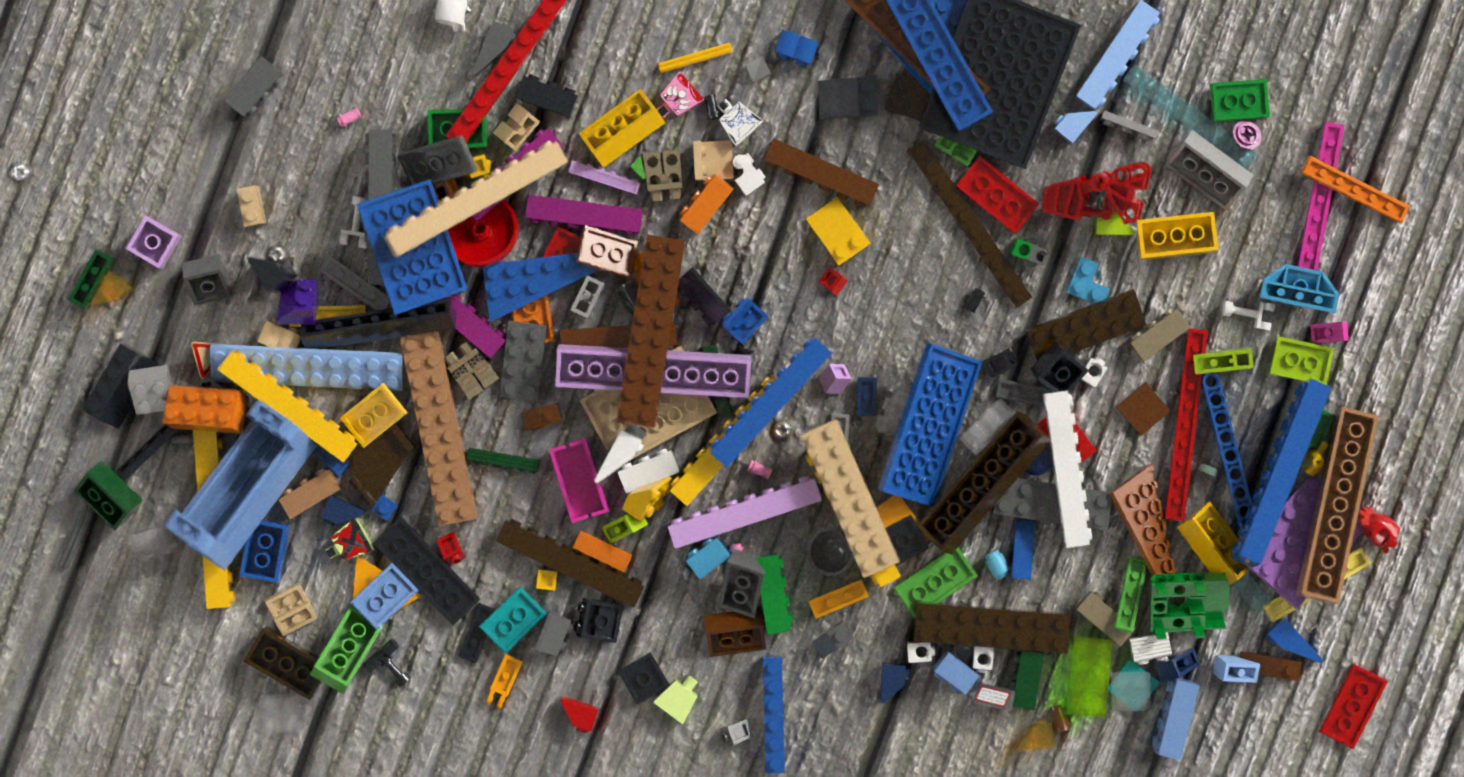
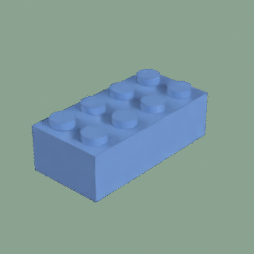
(1175, 718)

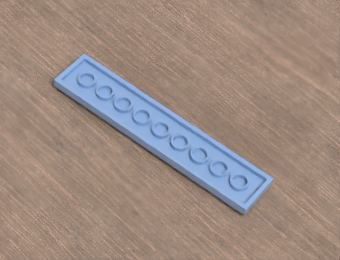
(317, 366)

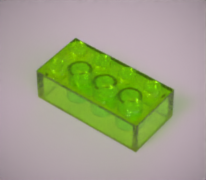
(1088, 676)

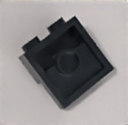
(598, 620)

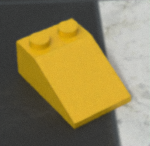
(838, 231)

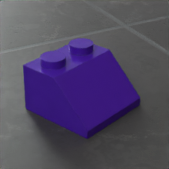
(299, 303)

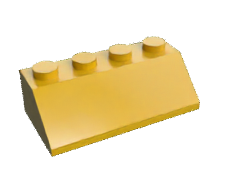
(622, 128)
(1176, 236)
(1212, 541)

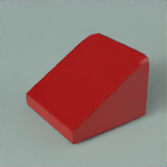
(832, 281)

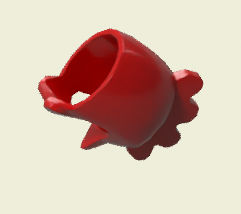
(1377, 527)

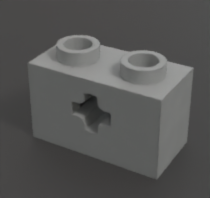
(587, 297)

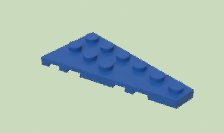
(525, 281)

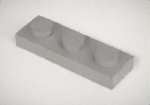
(1128, 126)

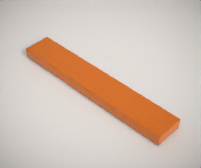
(1354, 189)

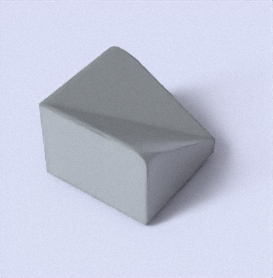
(757, 69)

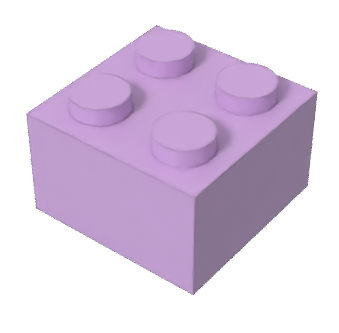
(154, 242)

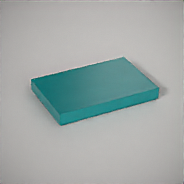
(512, 619)

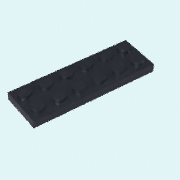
(427, 570)

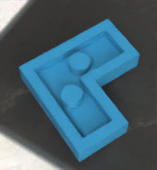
(1082, 285)

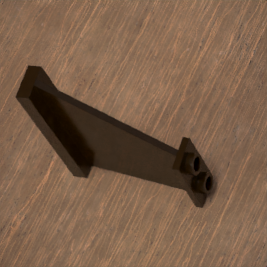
(379, 461)

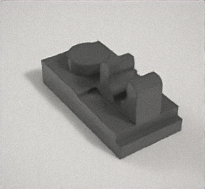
(627, 297)

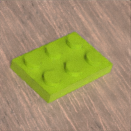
(1301, 360)

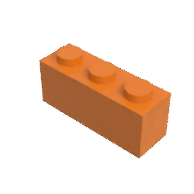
(705, 203)

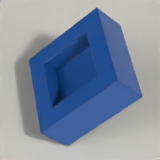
(384, 507)

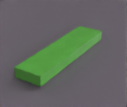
(1130, 595)

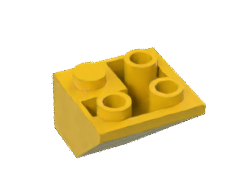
(647, 498)

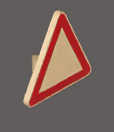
(202, 357)

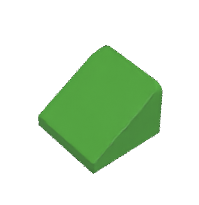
(638, 168)

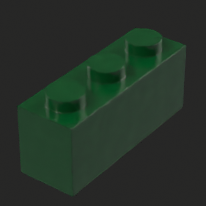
(91, 278)
(1027, 678)

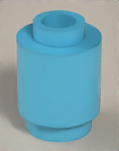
(997, 564)

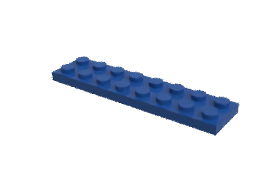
(941, 61)

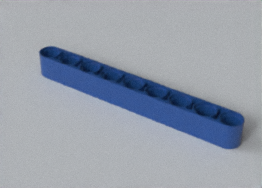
(1223, 447)

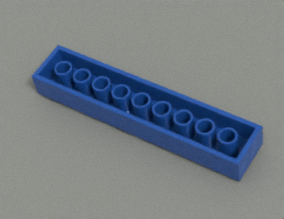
(1281, 472)

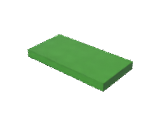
(936, 580)

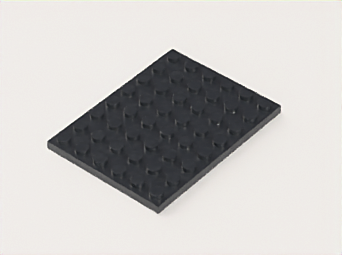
(1021, 60)

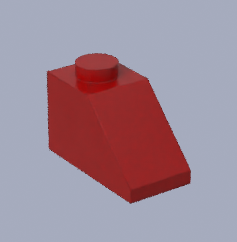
(580, 714)

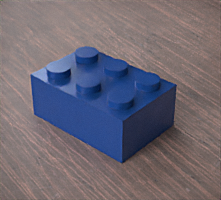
(265, 551)

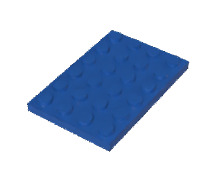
(426, 270)

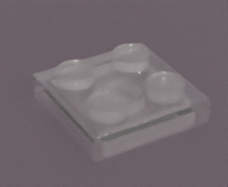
(1130, 691)

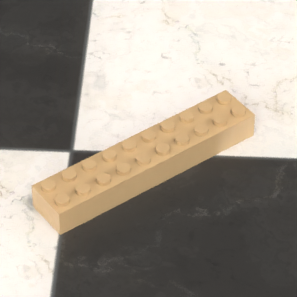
(475, 199)

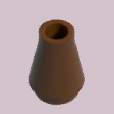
(1059, 720)

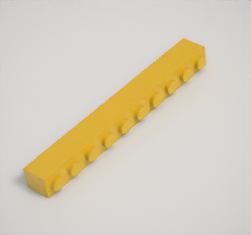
(217, 581)

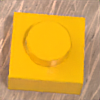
(482, 166)
(546, 579)

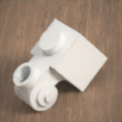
(751, 178)

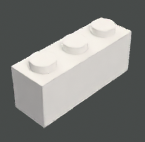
(648, 470)

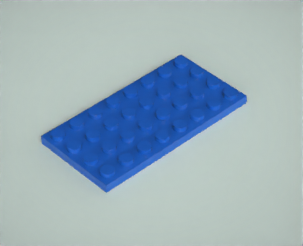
(930, 425)

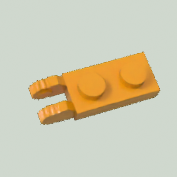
(504, 679)

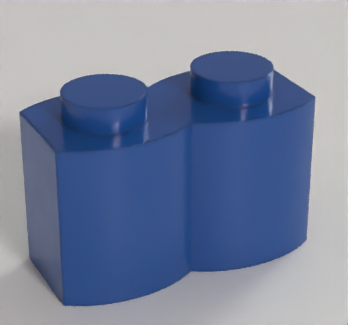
(796, 48)

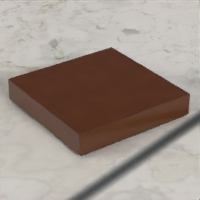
(1143, 408)

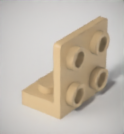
(713, 158)

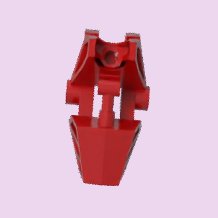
(1072, 196)

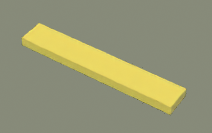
(1279, 607)

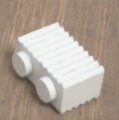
(1148, 647)

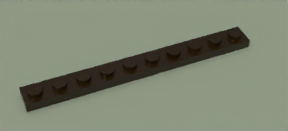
(969, 223)

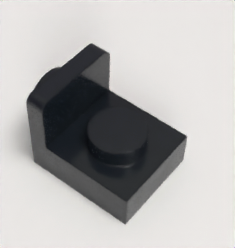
(1000, 362)

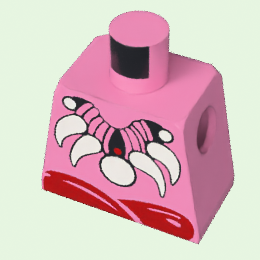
(679, 97)

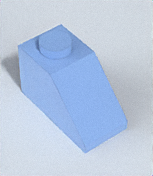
(1073, 124)
(1235, 669)

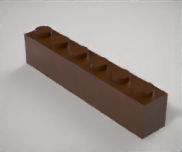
(821, 172)
(606, 336)

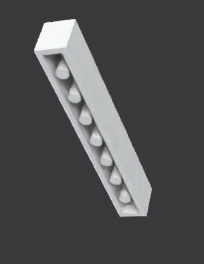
(1066, 469)

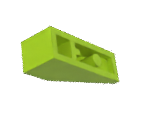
(1224, 360)

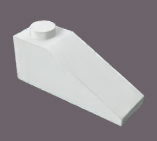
(621, 452)

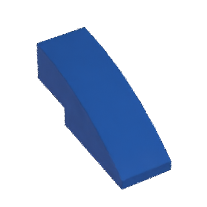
(1022, 549)

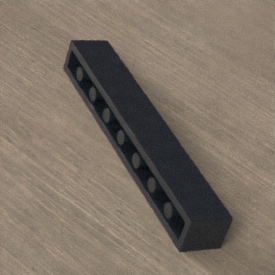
(378, 325)

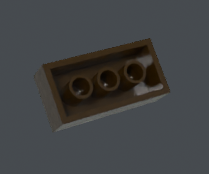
(284, 662)

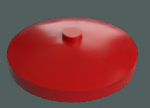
(486, 240)

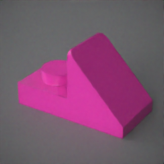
(1329, 332)

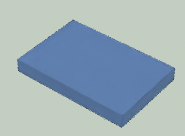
(384, 596)

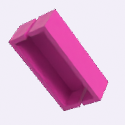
(576, 478)

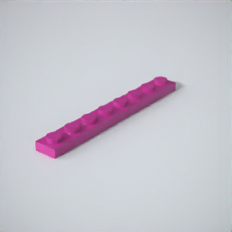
(1320, 199)

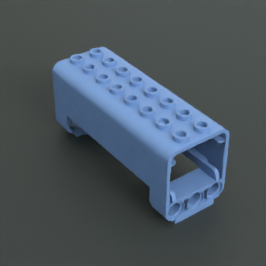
(243, 486)

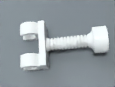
(344, 237)
(1228, 309)

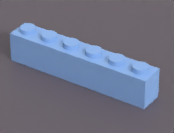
(1117, 54)

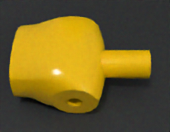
(1314, 460)

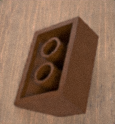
(734, 633)

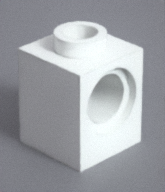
(1093, 381)
(911, 652)
(982, 668)

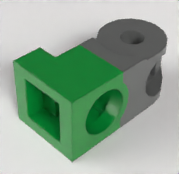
(1028, 251)

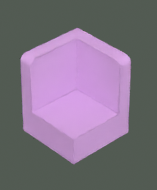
(835, 378)

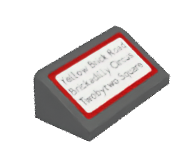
(994, 696)

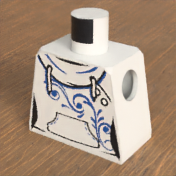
(738, 121)

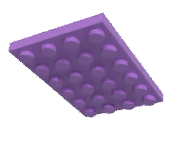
(1287, 546)

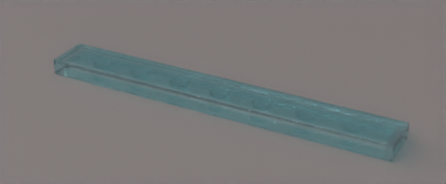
(1188, 116)

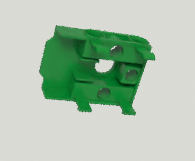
(1201, 610)

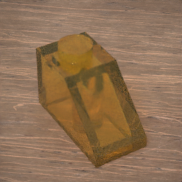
(112, 289)
(1037, 737)

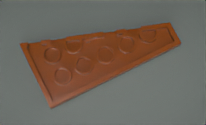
(1145, 520)

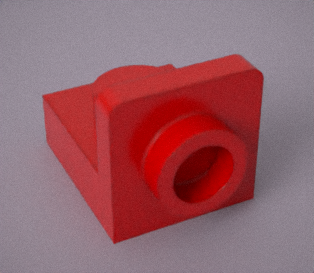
(451, 549)

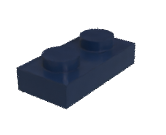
(866, 396)

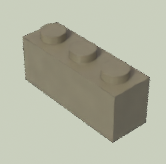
(1158, 334)
(1101, 616)

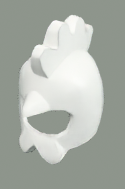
(452, 13)

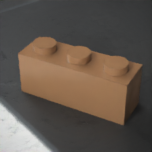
(309, 493)

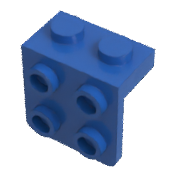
(744, 320)

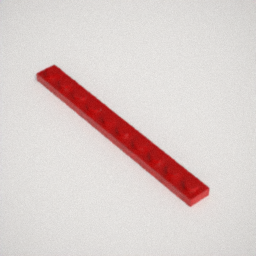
(506, 69)
(1185, 427)

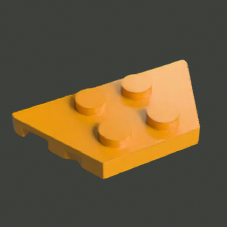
(365, 574)

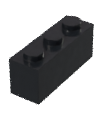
(547, 96)

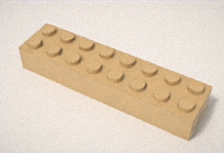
(850, 498)

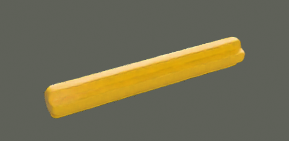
(696, 57)

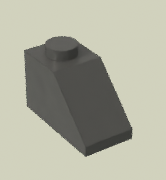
(832, 639)

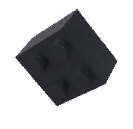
(1059, 368)

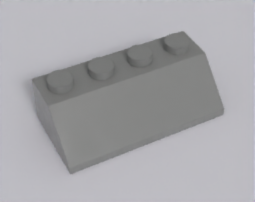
(1209, 170)

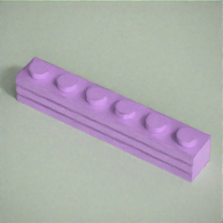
(599, 175)

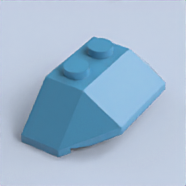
(1300, 288)

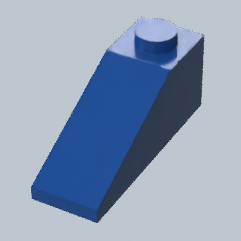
(1288, 638)

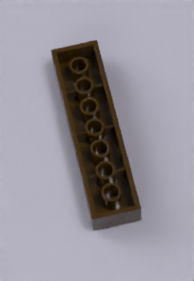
(984, 482)
(991, 627)

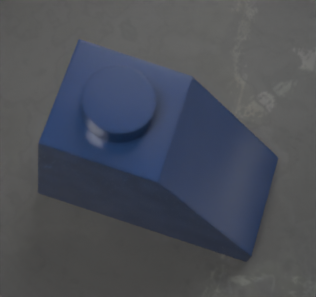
(340, 511)
(1177, 664)
(892, 679)

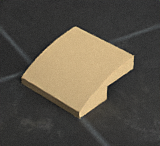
(291, 609)

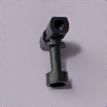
(384, 658)

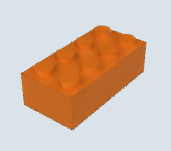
(205, 409)

